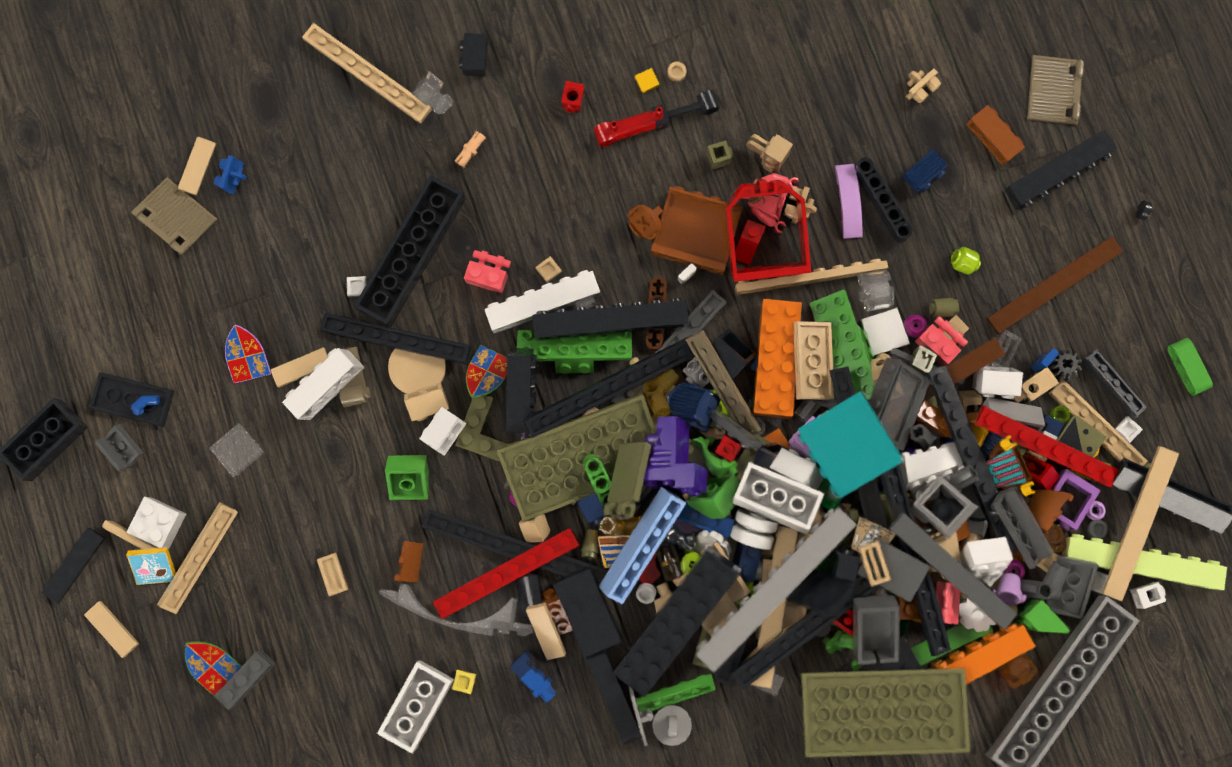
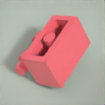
(486, 276)
(940, 344)
(948, 601)

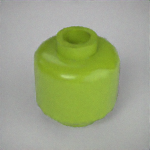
(965, 260)
(685, 562)

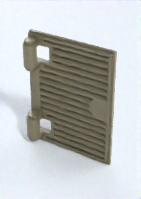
(1054, 90)
(174, 215)

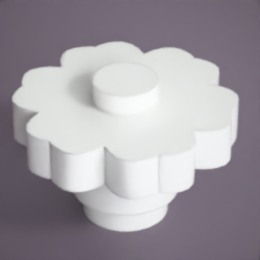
(705, 538)
(973, 617)

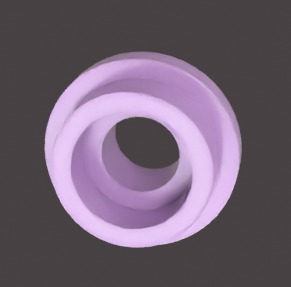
(1100, 511)

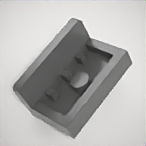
(119, 448)

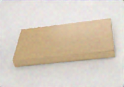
(813, 360)

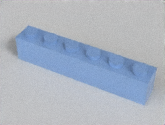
(642, 545)

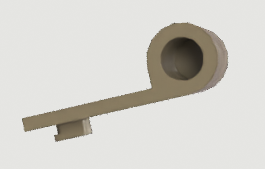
(355, 391)

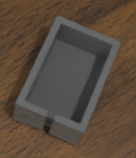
(875, 628)

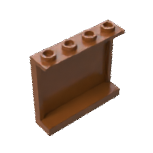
(695, 230)

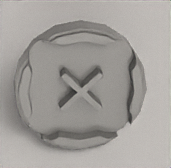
(672, 725)

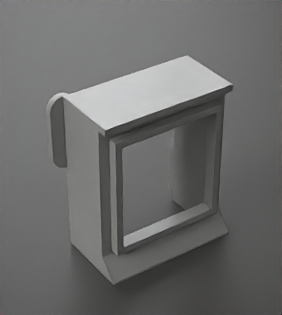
(926, 516)

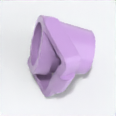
(1010, 590)

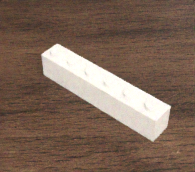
(549, 298)

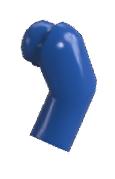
(142, 401)

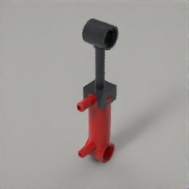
(657, 118)

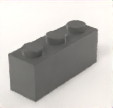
(245, 679)

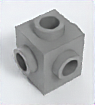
(695, 373)

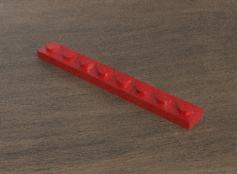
(1046, 446)
(506, 573)

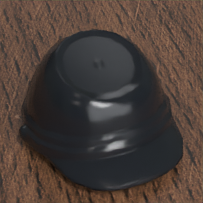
(945, 509)

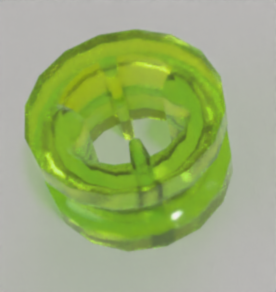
(1060, 408)

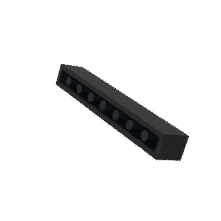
(610, 320)

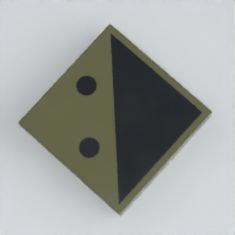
(1081, 436)

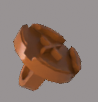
(645, 221)

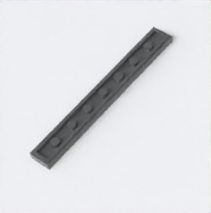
(697, 321)
(952, 570)

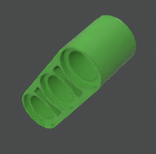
(1190, 366)
(595, 474)

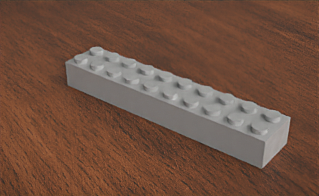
(776, 589)
(1063, 685)

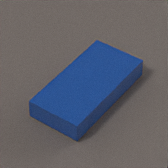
(1044, 360)

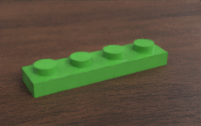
(677, 693)

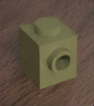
(719, 155)

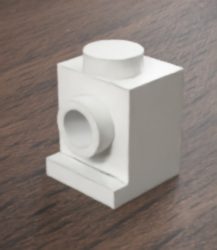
(1156, 595)

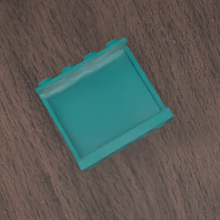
(850, 445)

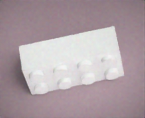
(322, 384)
(778, 498)
(415, 706)

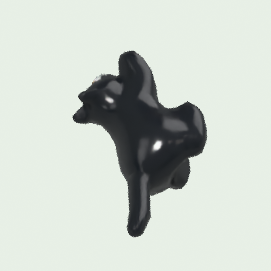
(682, 542)

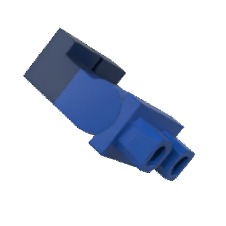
(532, 677)

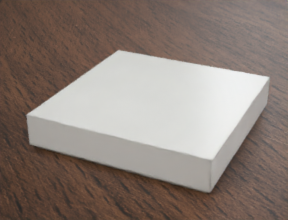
(885, 331)

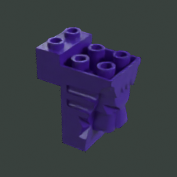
(669, 459)

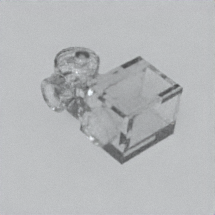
(429, 93)

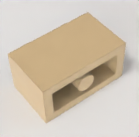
(425, 402)

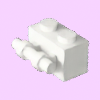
(442, 431)

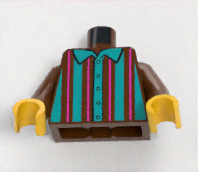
(1009, 467)

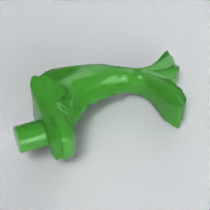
(716, 466)
(839, 642)

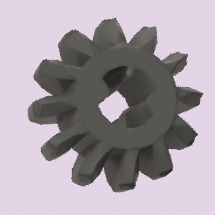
(1071, 367)

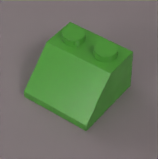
(407, 477)
(718, 499)
(1039, 617)

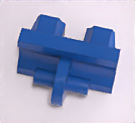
(231, 175)

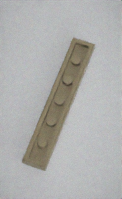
(722, 382)

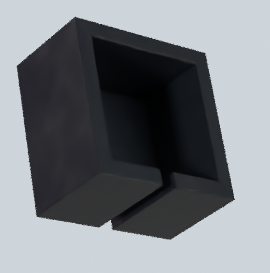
(733, 352)

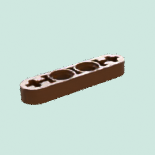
(659, 337)

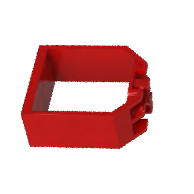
(765, 188)

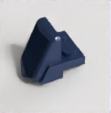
(693, 405)

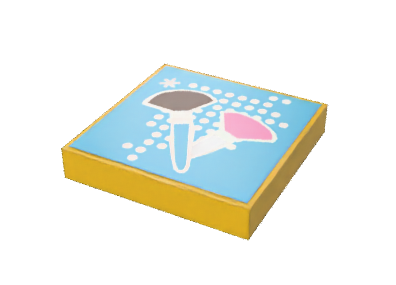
(151, 565)

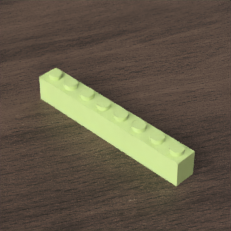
(1151, 563)

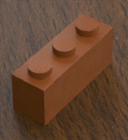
(995, 135)

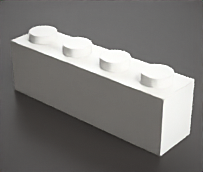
(926, 466)

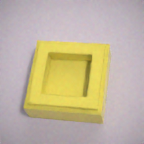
(464, 681)

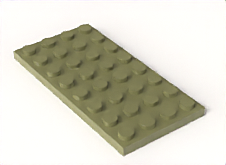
(549, 468)
(885, 712)

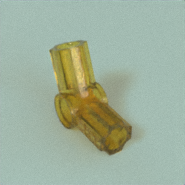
(655, 390)
(618, 527)

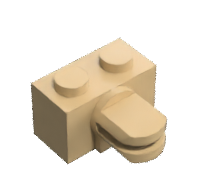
(772, 153)

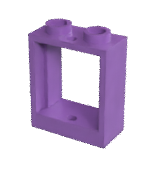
(1082, 486)

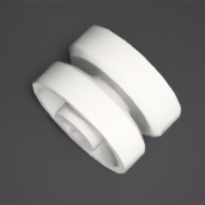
(754, 529)

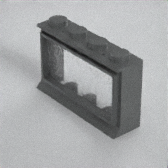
(898, 399)

